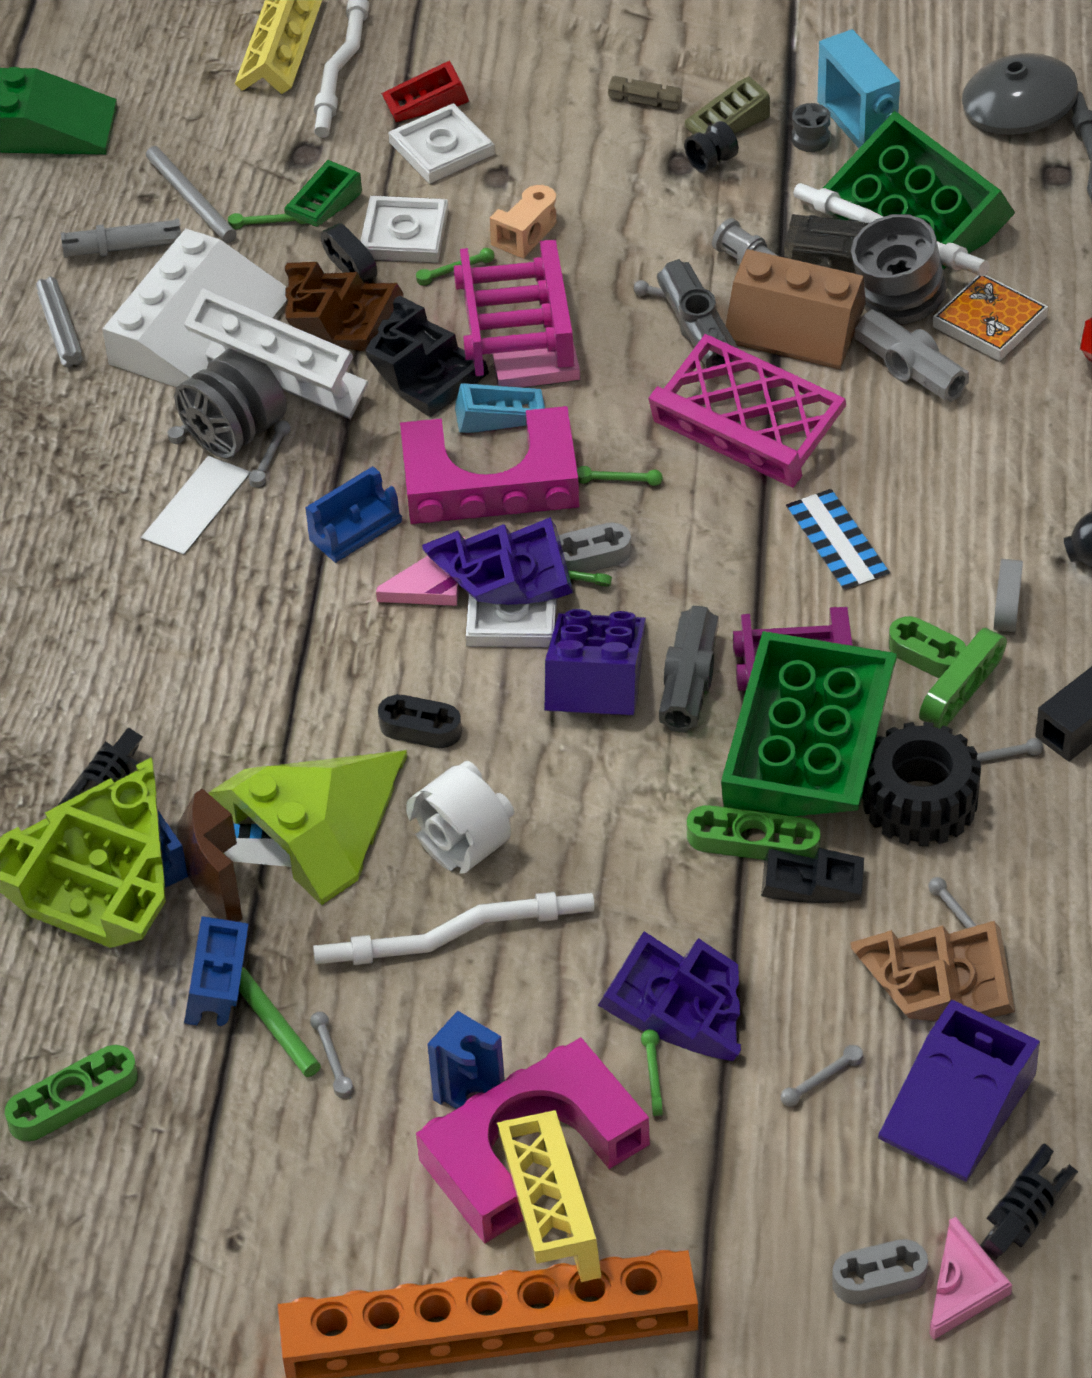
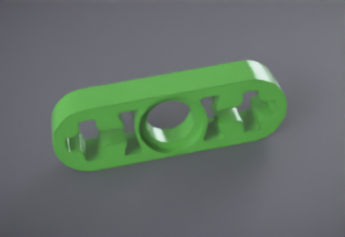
(963, 678)
(722, 817)
(63, 1112)

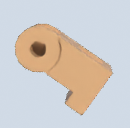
(525, 223)

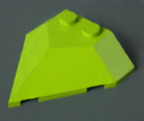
(317, 813)
(92, 862)

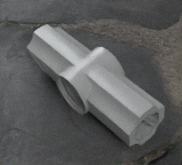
(911, 355)

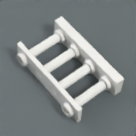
(297, 359)

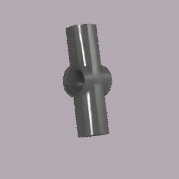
(693, 307)
(688, 669)

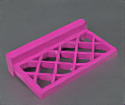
(723, 432)

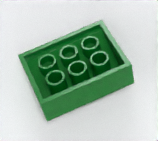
(916, 176)
(806, 727)

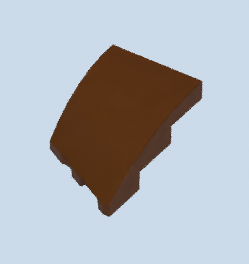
(337, 304)
(205, 834)

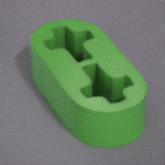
(926, 647)

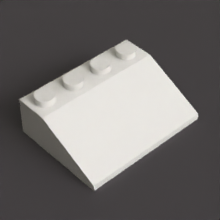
(149, 327)

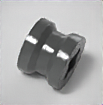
(810, 127)

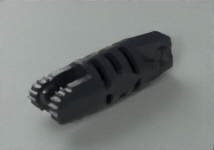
(108, 763)
(1025, 1204)

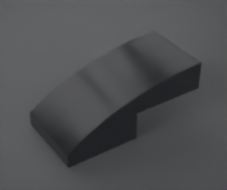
(822, 879)

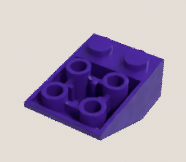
(594, 663)
(961, 1090)

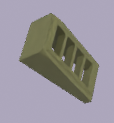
(746, 96)

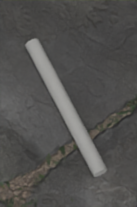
(191, 194)

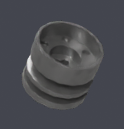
(900, 267)
(230, 402)

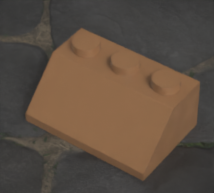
(795, 308)

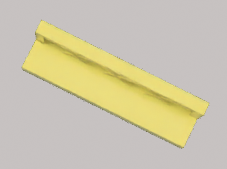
(278, 43)
(558, 1183)

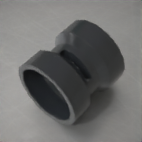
(709, 147)

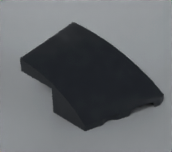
(420, 358)

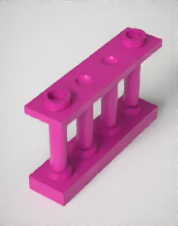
(548, 291)

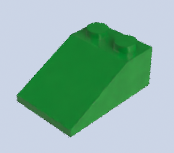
(52, 114)

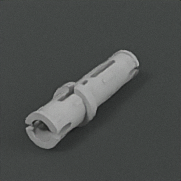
(119, 238)

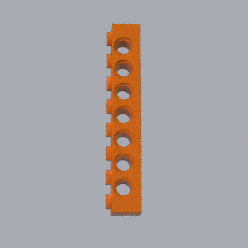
(471, 1336)

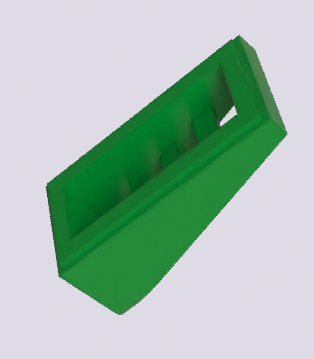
(330, 175)

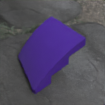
(505, 565)
(681, 998)

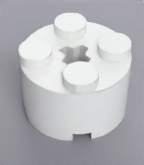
(460, 817)

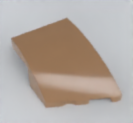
(937, 967)

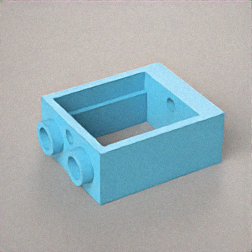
(851, 68)

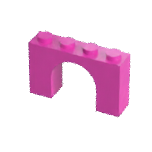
(538, 483)
(568, 1080)

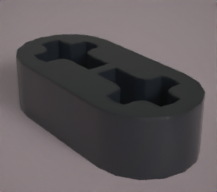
(348, 252)
(419, 721)

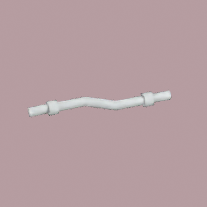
(326, 101)
(830, 203)
(363, 949)

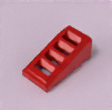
(436, 90)

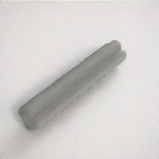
(59, 322)

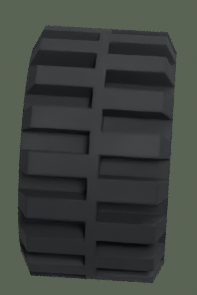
(920, 811)

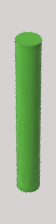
(278, 1025)

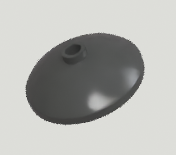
(1020, 94)

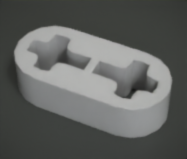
(593, 549)
(1008, 595)
(879, 1271)

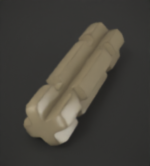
(645, 93)

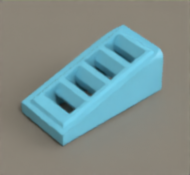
(486, 409)

